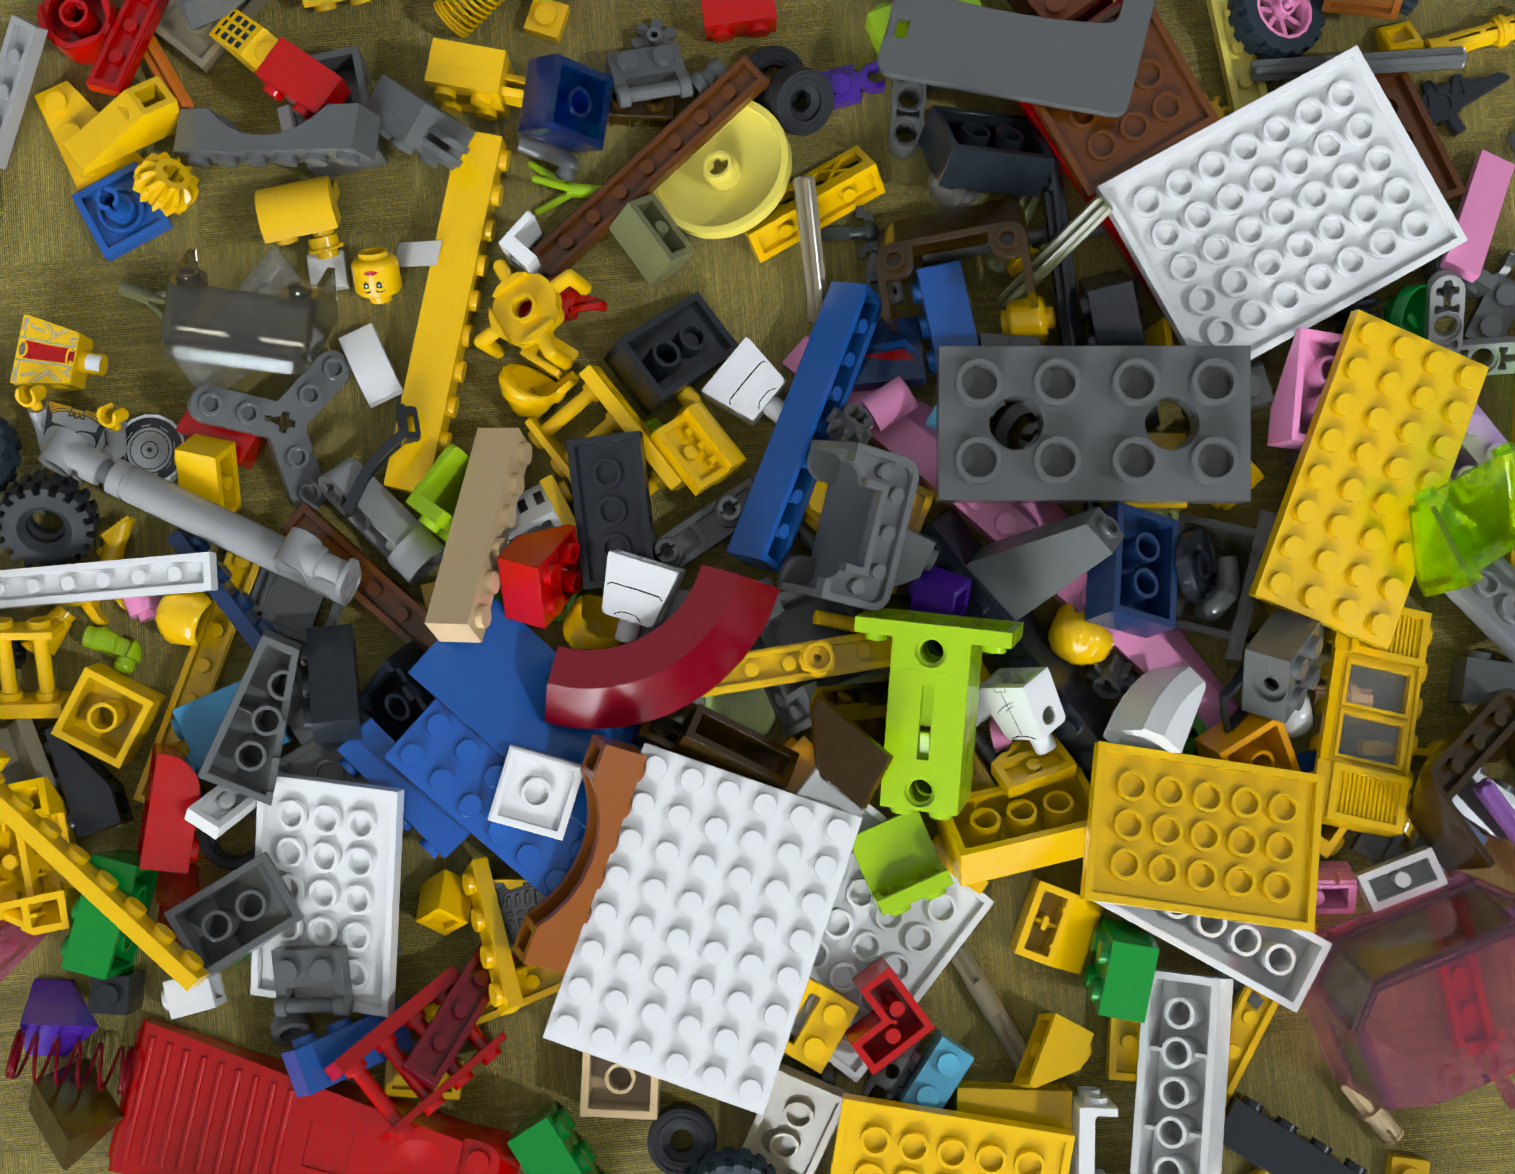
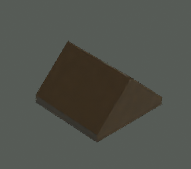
(73, 1117)

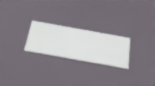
(418, 253)

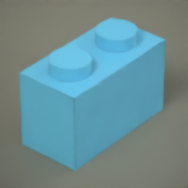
(937, 1073)

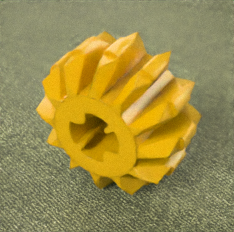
(165, 183)

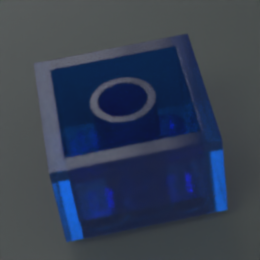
(565, 103)

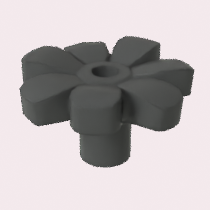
(654, 35)

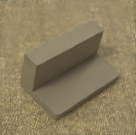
(26, 753)

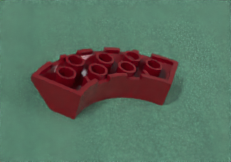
(666, 666)

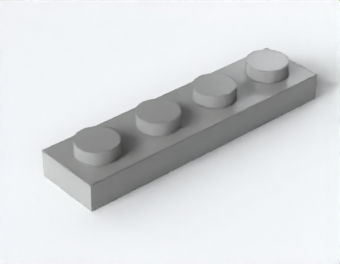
(17, 71)

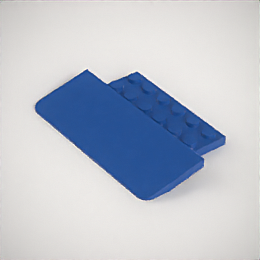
(458, 745)

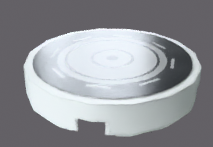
(152, 444)

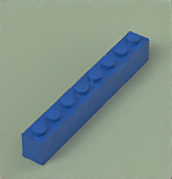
(820, 384)

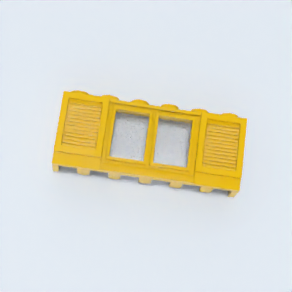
(1371, 726)

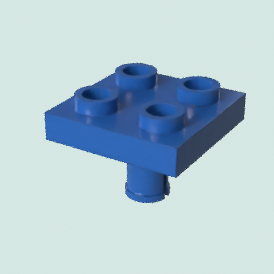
(117, 216)

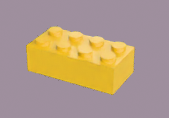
(1018, 833)

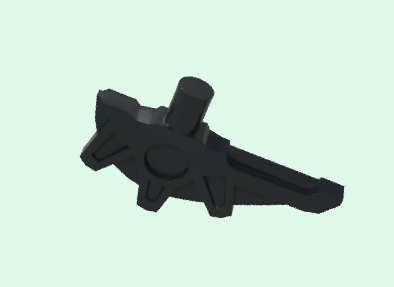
(1448, 99)

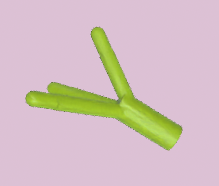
(573, 190)

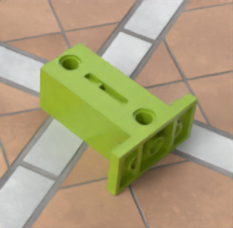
(933, 703)

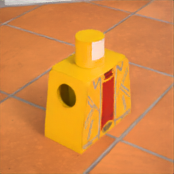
(54, 357)

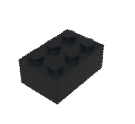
(985, 151)

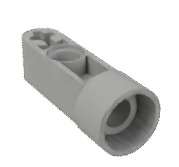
(384, 522)

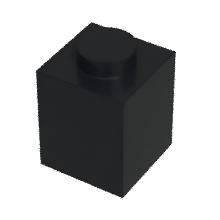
(118, 994)

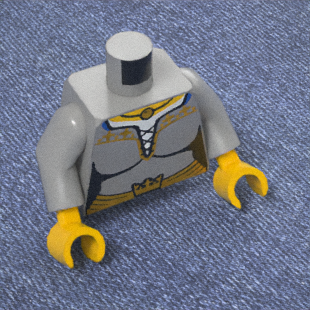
(102, 429)

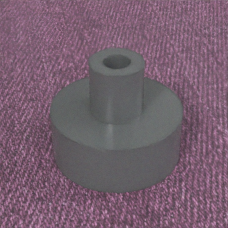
(289, 1028)

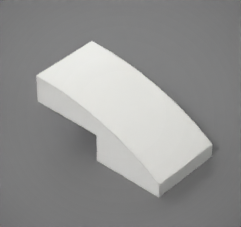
(371, 365)

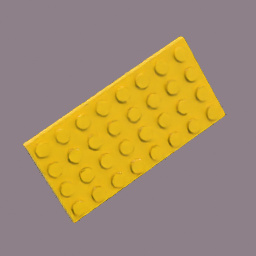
(1376, 438)

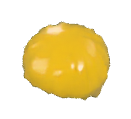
(180, 616)
(588, 627)
(1078, 640)

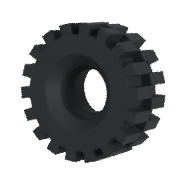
(45, 544)

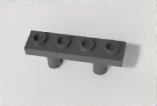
(703, 528)

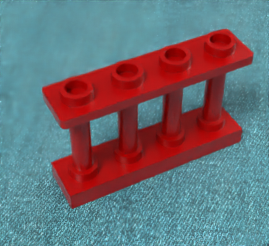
(383, 1040)

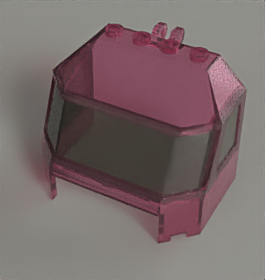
(1421, 996)

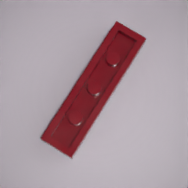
(450, 1024)

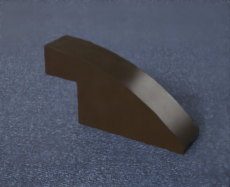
(721, 743)

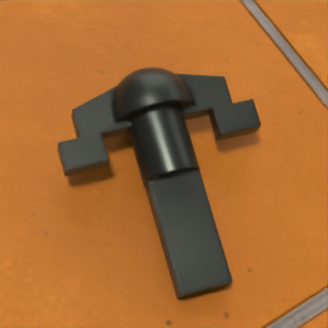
(867, 231)

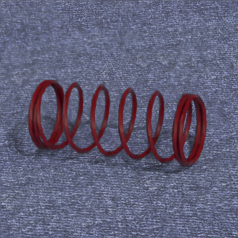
(16, 1050)

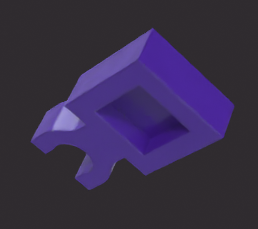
(849, 85)

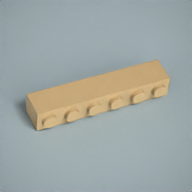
(479, 535)

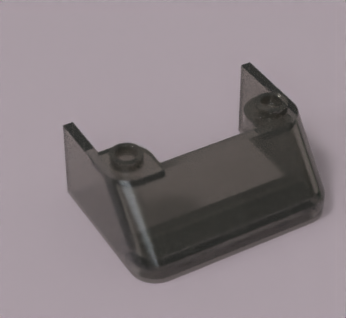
(243, 326)

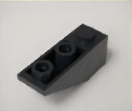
(91, 791)

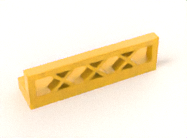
(835, 198)

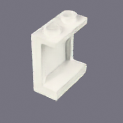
(1086, 1107)

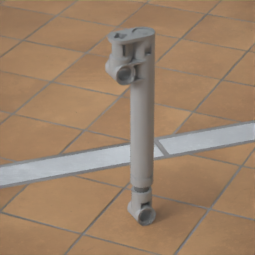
(295, 557)

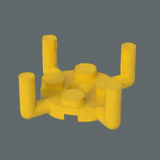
(543, 318)

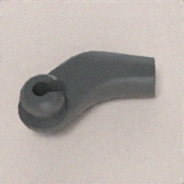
(564, 159)
(1226, 592)

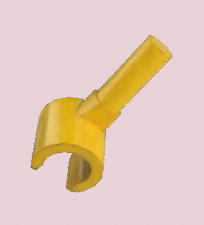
(688, 397)

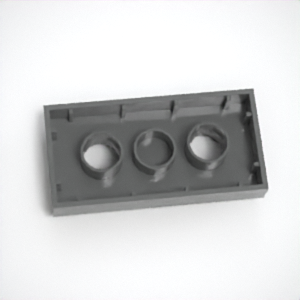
(1093, 424)

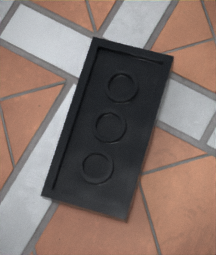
(610, 500)

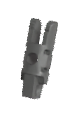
(906, 1063)

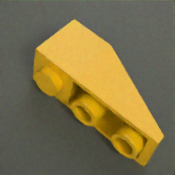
(125, 125)

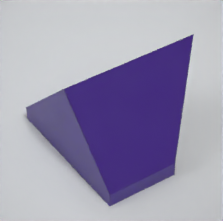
(56, 1009)

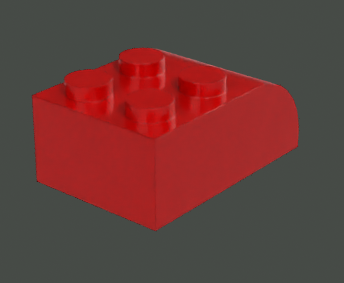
(165, 837)

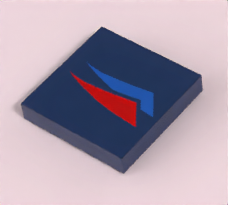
(892, 356)

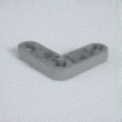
(1453, 338)

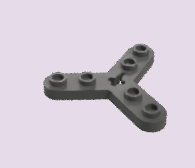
(300, 402)

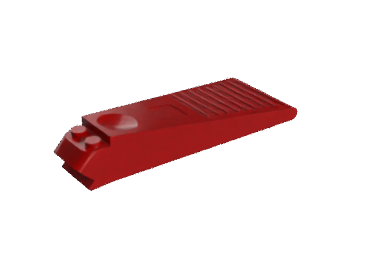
(234, 1111)

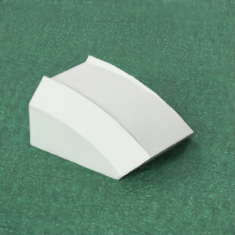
(1157, 710)

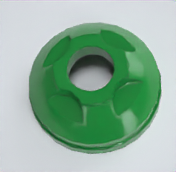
(1408, 309)

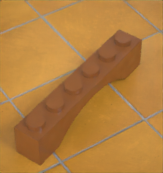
(555, 924)

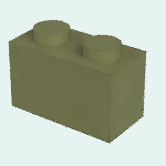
(651, 239)

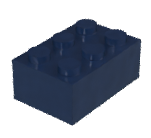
(1138, 582)

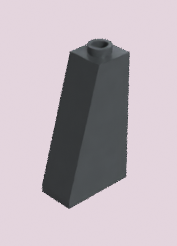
(1044, 560)

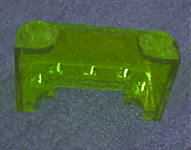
(1464, 524)

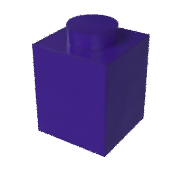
(940, 592)

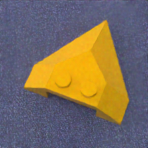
(30, 888)

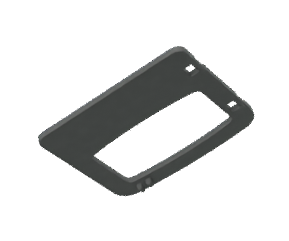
(1019, 55)

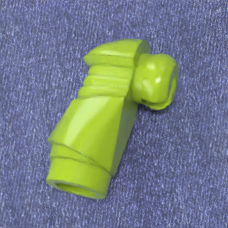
(112, 644)

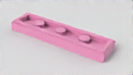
(1479, 214)

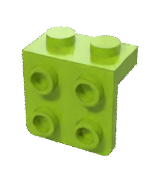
(439, 491)
(900, 863)

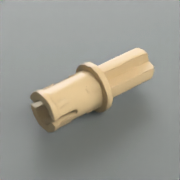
(1375, 1116)

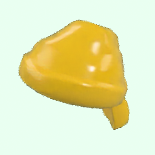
(532, 391)

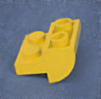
(298, 210)
(698, 448)

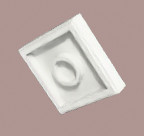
(535, 792)

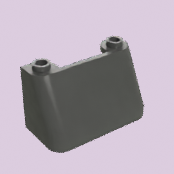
(858, 526)

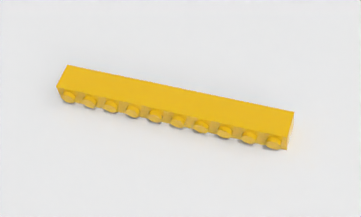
(448, 307)

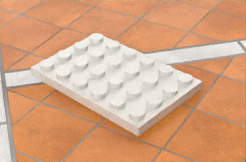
(343, 867)

